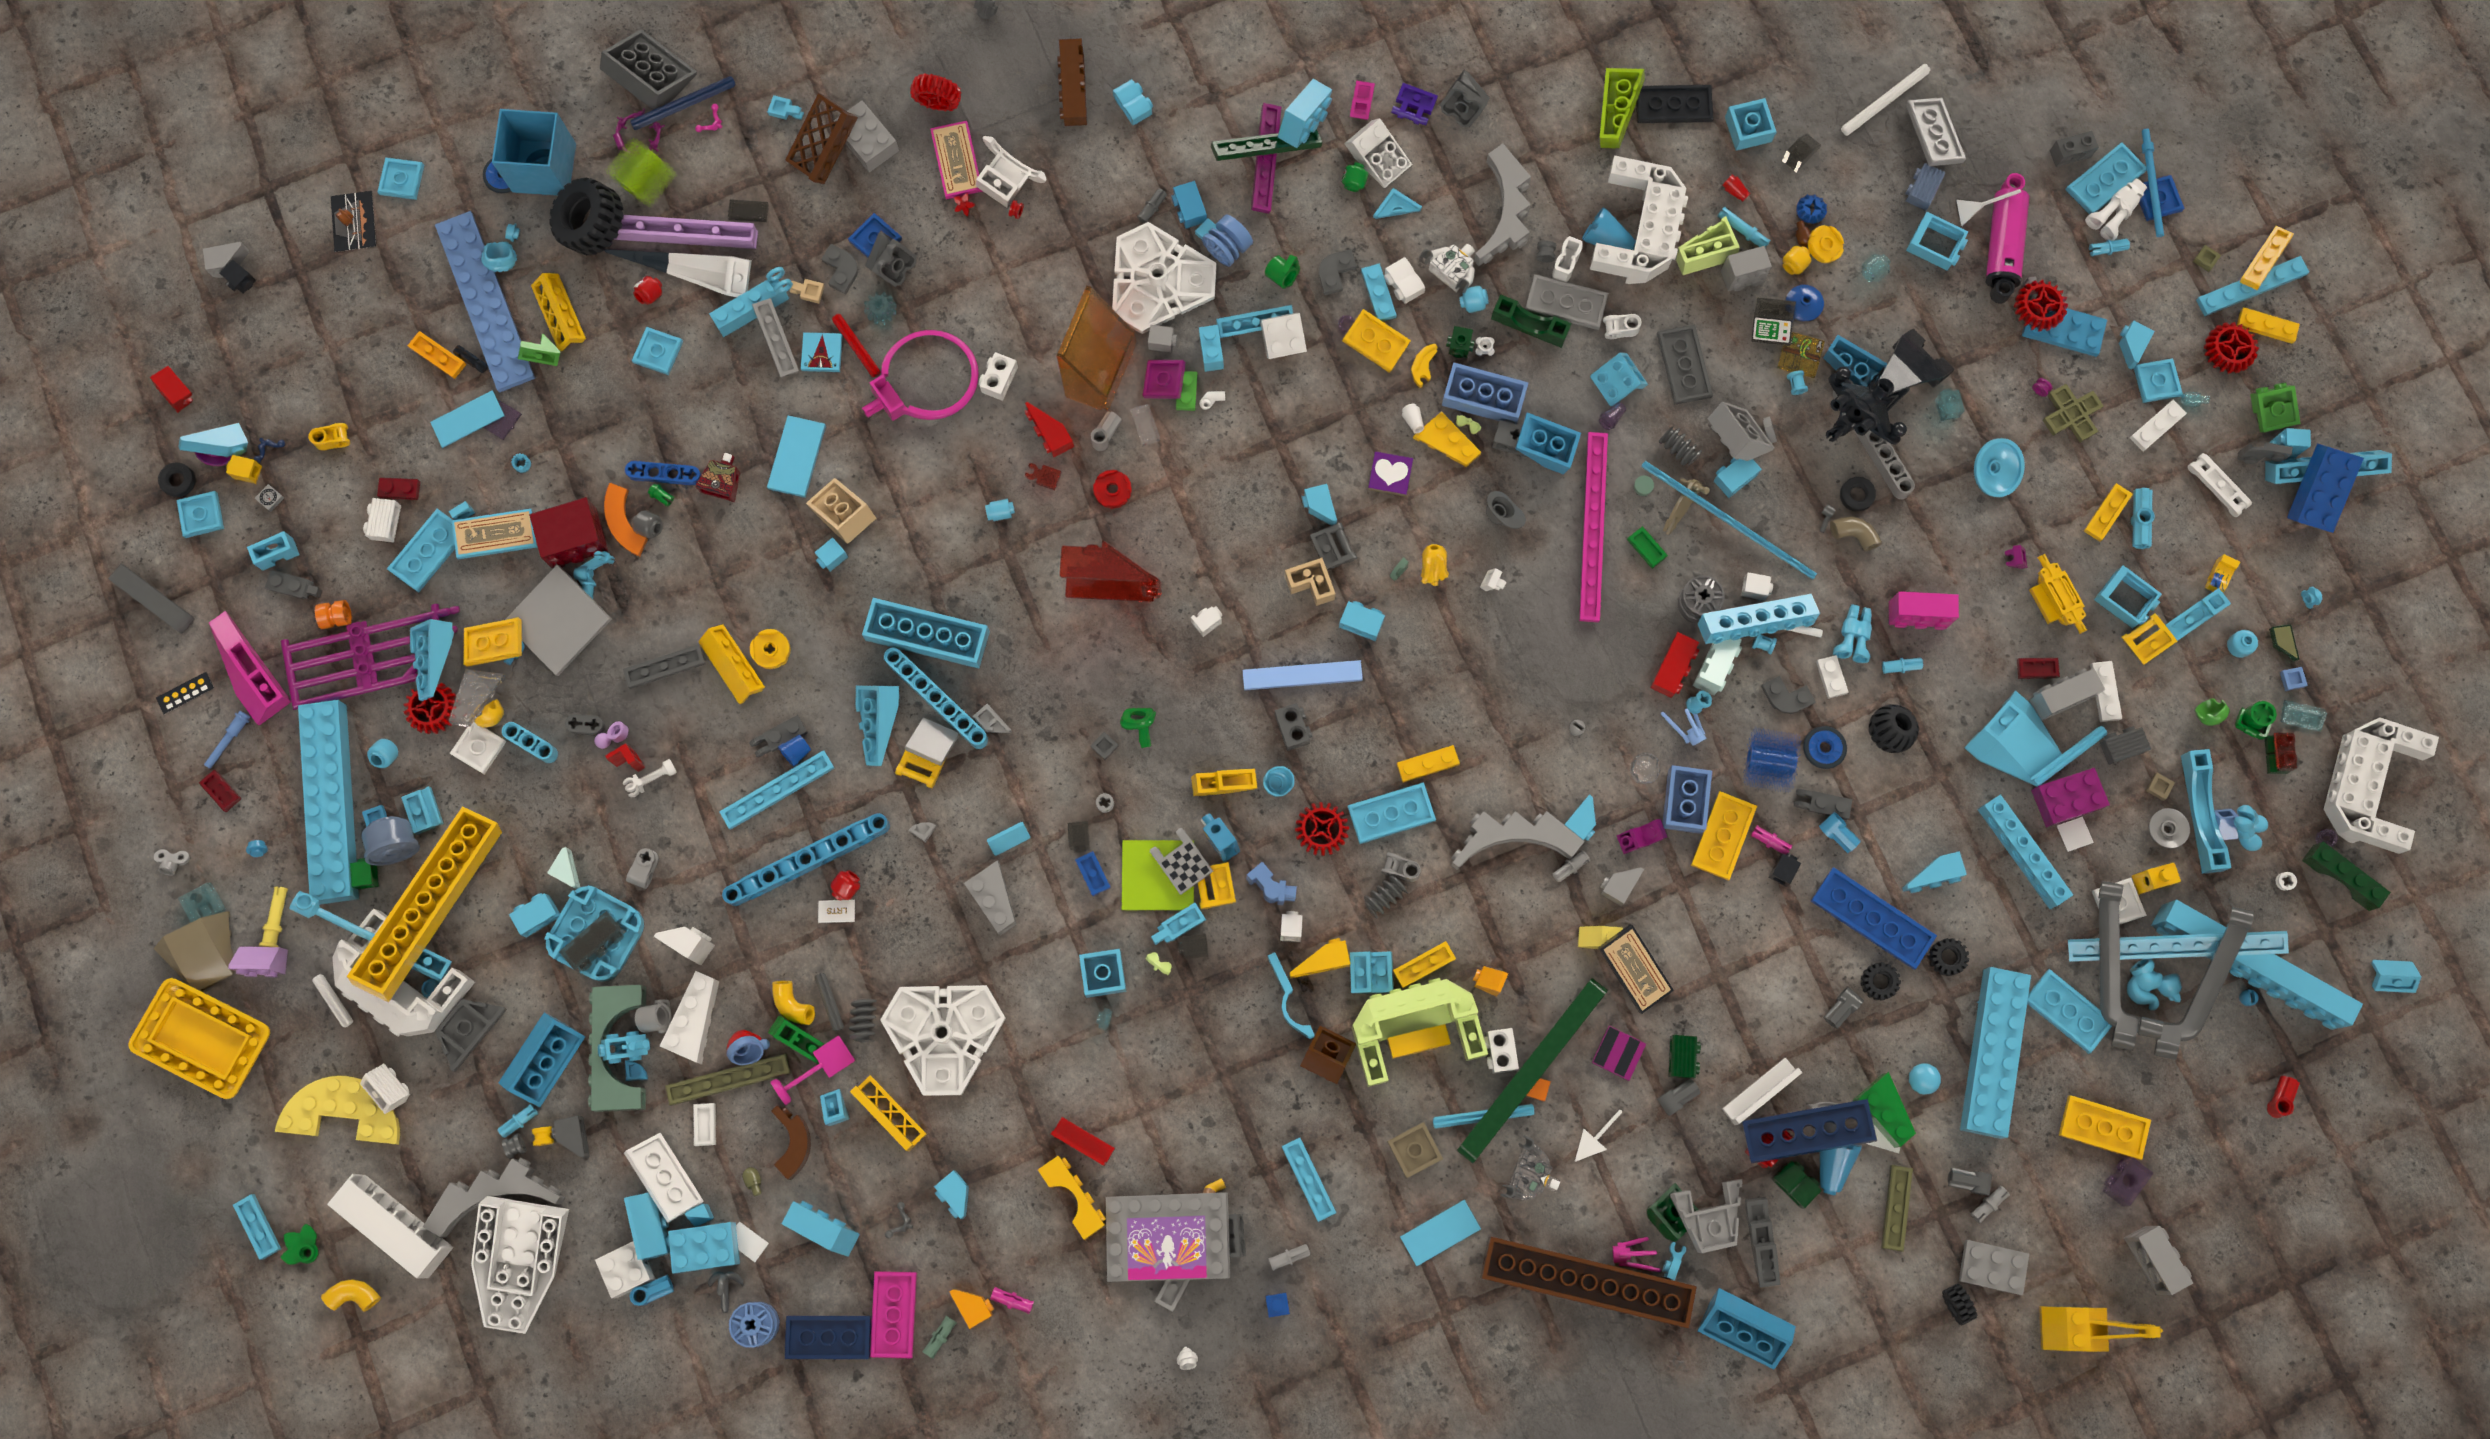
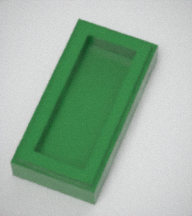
(1647, 547)

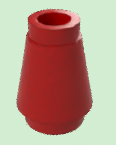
(1735, 187)

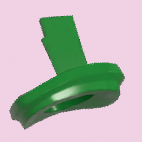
(1141, 724)

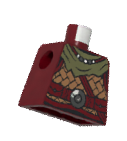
(720, 479)

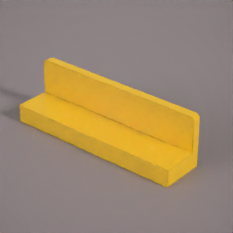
(730, 663)

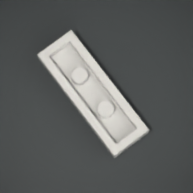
(2158, 425)
(2108, 700)

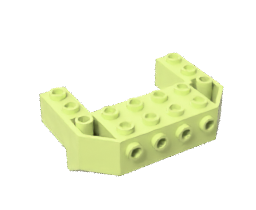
(1411, 1011)

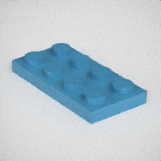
(2076, 332)

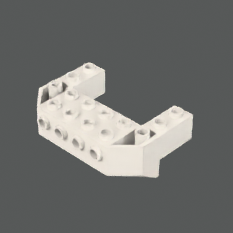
(1658, 224)
(2361, 777)
(408, 1010)

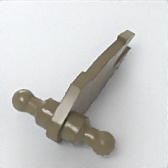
(1683, 503)

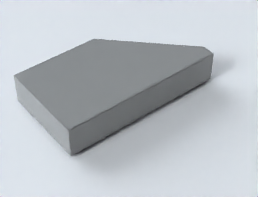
(990, 721)

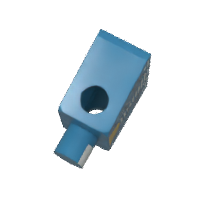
(1220, 837)

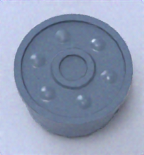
(389, 841)

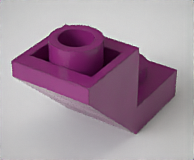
(1642, 836)

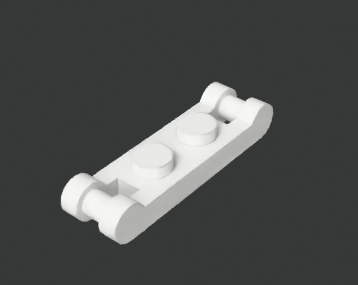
(2220, 484)

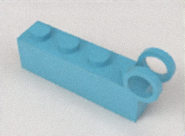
(740, 310)

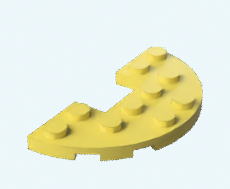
(338, 1098)

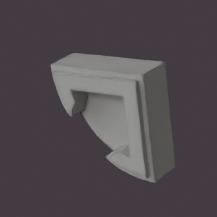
(1769, 429)
(923, 830)

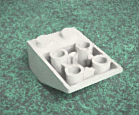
(1378, 152)

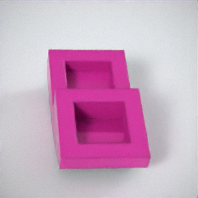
(1362, 100)

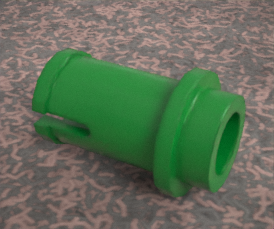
(656, 492)

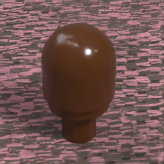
(1802, 234)

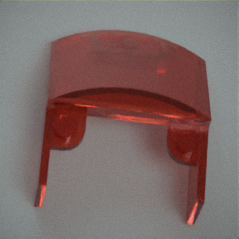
(1106, 575)

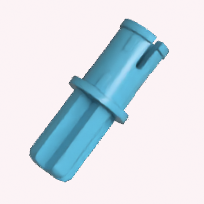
(2109, 247)
(1902, 665)
(517, 1121)

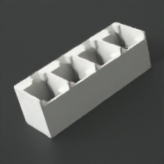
(390, 1226)

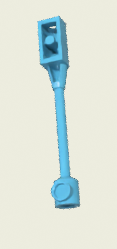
(427, 963)

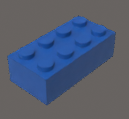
(2325, 488)

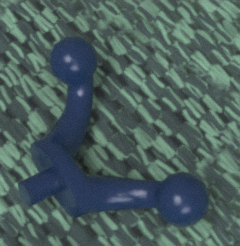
(281, 443)

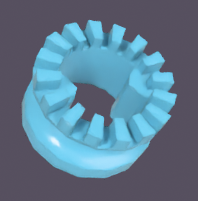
(521, 457)

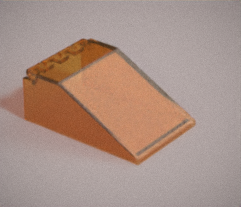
(1095, 352)

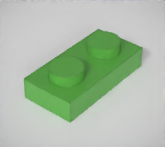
(1188, 393)

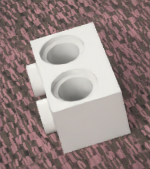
(1002, 377)
(1508, 1050)

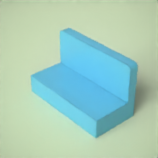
(2395, 976)

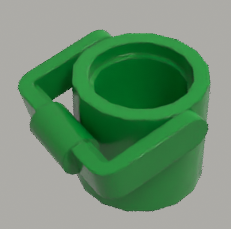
(1283, 271)
(2255, 718)

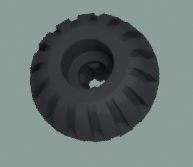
(1893, 728)

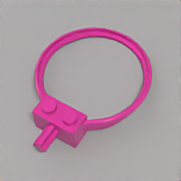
(889, 400)

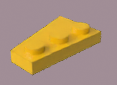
(1448, 439)

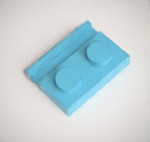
(422, 810)

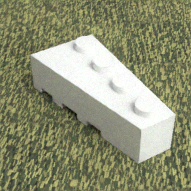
(692, 1019)

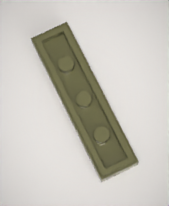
(1897, 1208)

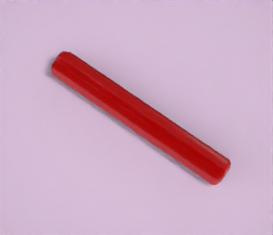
(856, 345)

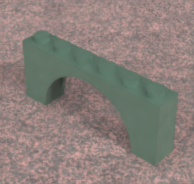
(608, 1006)

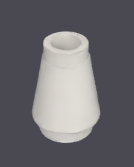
(1413, 417)

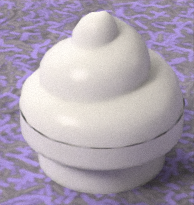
(1187, 1359)

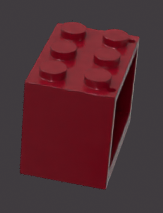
(568, 532)

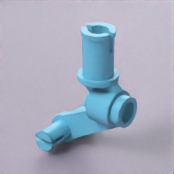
(585, 572)

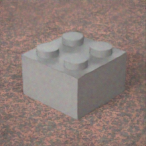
(1746, 269)

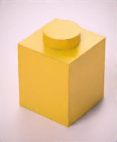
(243, 469)

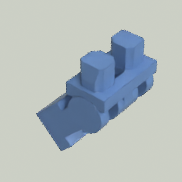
(1272, 890)

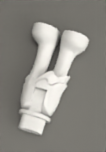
(2123, 203)

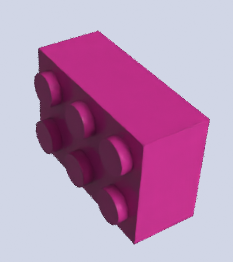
(1923, 610)

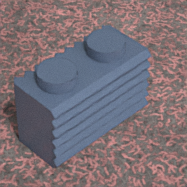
(1925, 186)

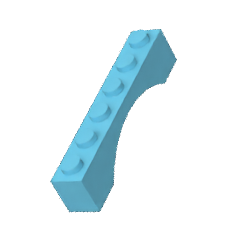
(2210, 844)

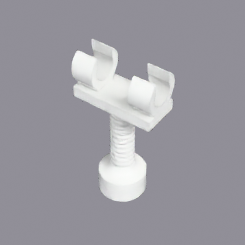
(638, 784)

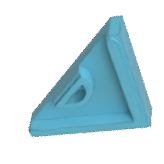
(1396, 204)

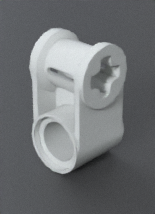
(1620, 328)

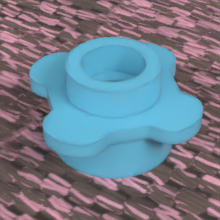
(2311, 597)

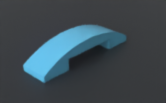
(2198, 614)

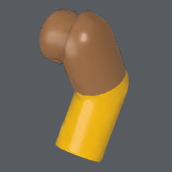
(1214, 1187)

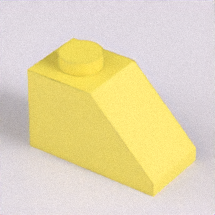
(1595, 936)

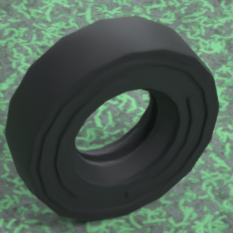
(1866, 486)
(181, 490)

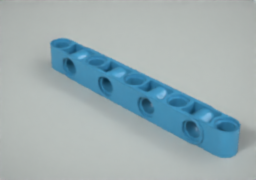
(792, 866)

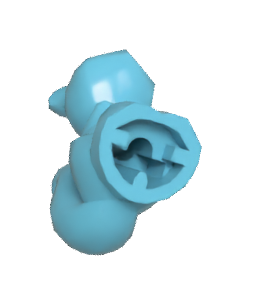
(2146, 979)

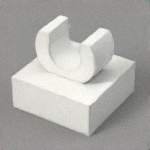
(1492, 580)

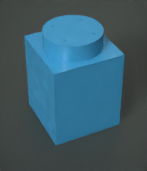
(531, 138)

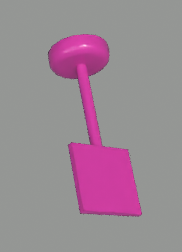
(831, 1057)

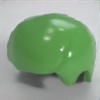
(2212, 712)

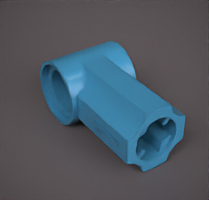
(1836, 828)
(653, 1290)

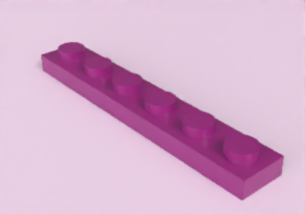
(1265, 164)

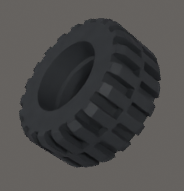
(570, 211)

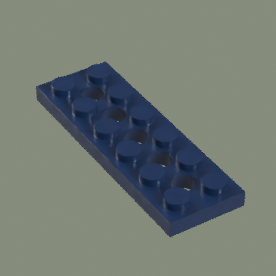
(1816, 1118)

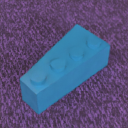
(1860, 362)

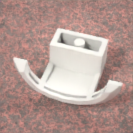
(1005, 174)

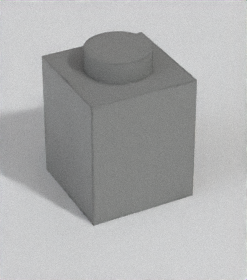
(1161, 338)

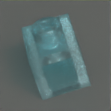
(1949, 404)

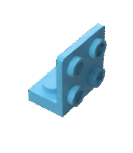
(1618, 378)

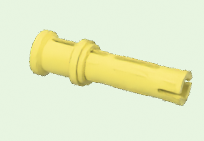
(273, 927)

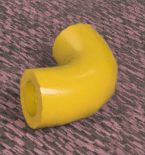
(788, 1006)
(351, 1290)

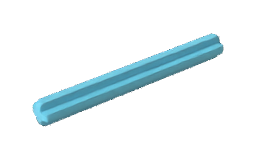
(2068, 756)
(1475, 1117)

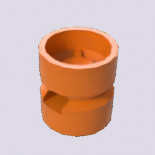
(329, 615)

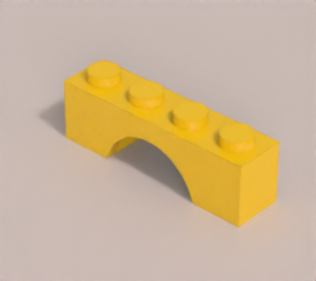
(1087, 1218)

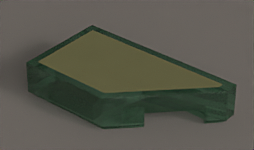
(2284, 641)

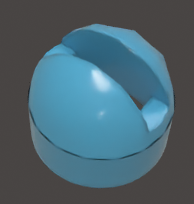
(2245, 997)

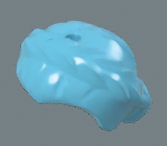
(498, 256)

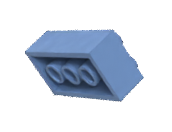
(1484, 393)

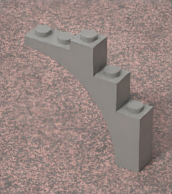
(1512, 181)
(1515, 828)
(459, 1201)

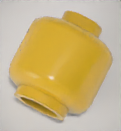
(1796, 260)

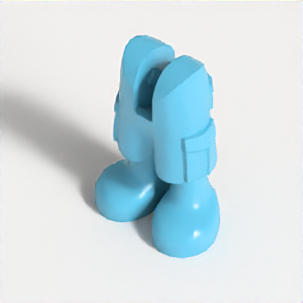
(1860, 630)
(2247, 825)

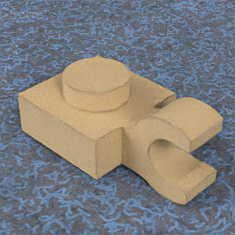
(808, 291)

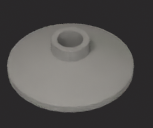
(2178, 828)

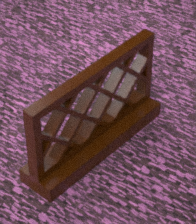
(831, 146)

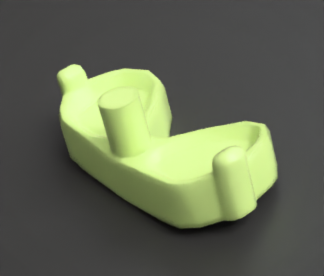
(1462, 421)
(1164, 967)

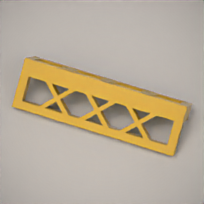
(560, 308)
(882, 1118)

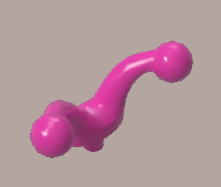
(717, 124)

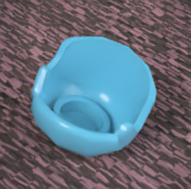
(1278, 781)
(1924, 1078)

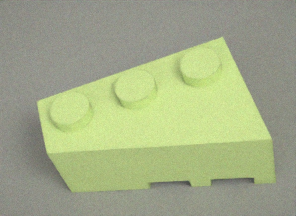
(1708, 248)

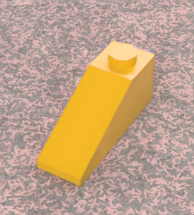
(1327, 958)

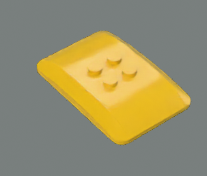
(199, 1038)

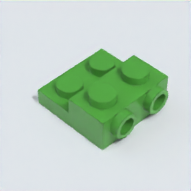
(2275, 407)

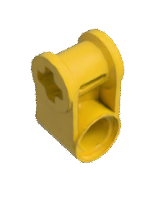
(334, 436)

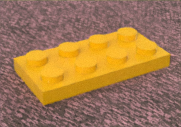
(1724, 835)
(2104, 1127)

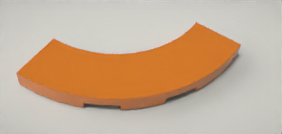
(617, 521)

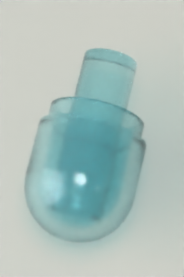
(2194, 399)

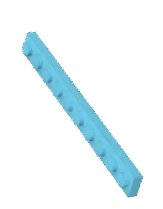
(2179, 946)

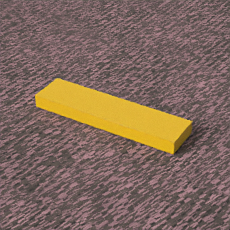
(2266, 258)

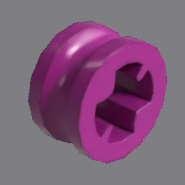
(2042, 387)

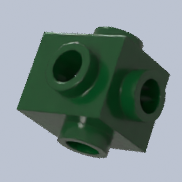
(1460, 342)

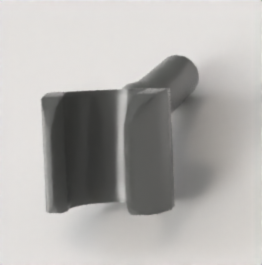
(1828, 511)

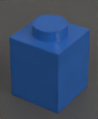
(1277, 1304)

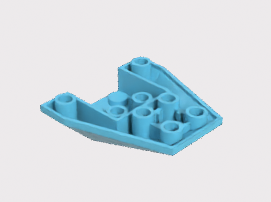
(2015, 740)

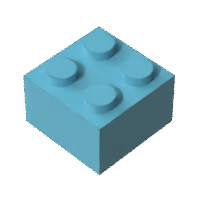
(1750, 124)
(1102, 973)

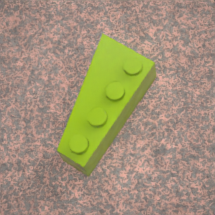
(1619, 100)

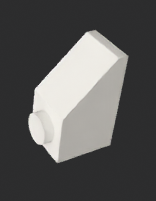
(1291, 927)

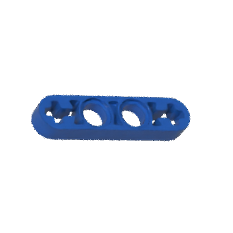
(662, 476)

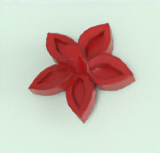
(963, 204)

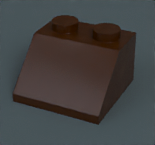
(1328, 1054)

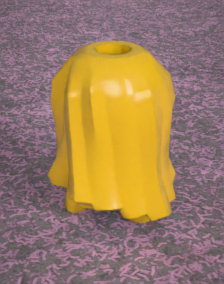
(1434, 564)

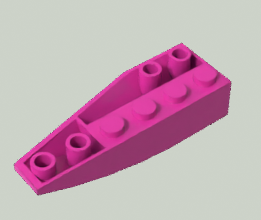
(247, 672)

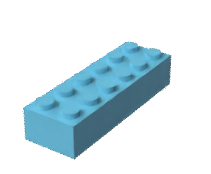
(926, 633)

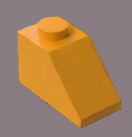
(1490, 980)
(972, 1307)

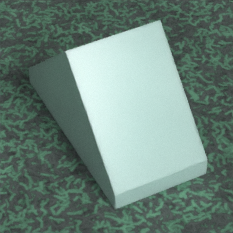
(564, 868)

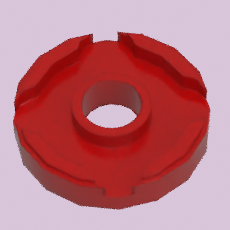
(1116, 499)

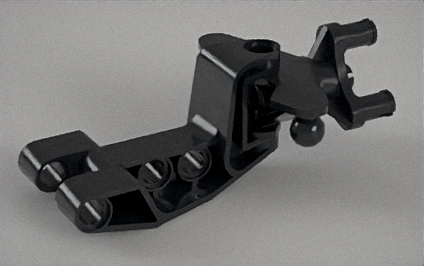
(1868, 406)

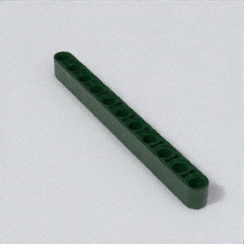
(1532, 1070)

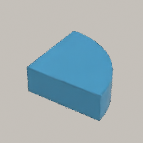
(635, 1071)

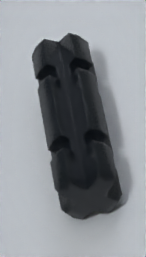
(470, 359)

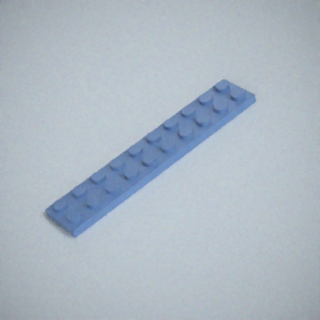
(484, 301)

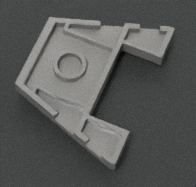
(1711, 1227)

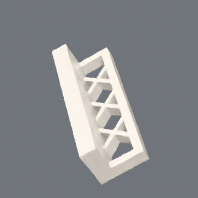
(1761, 1091)

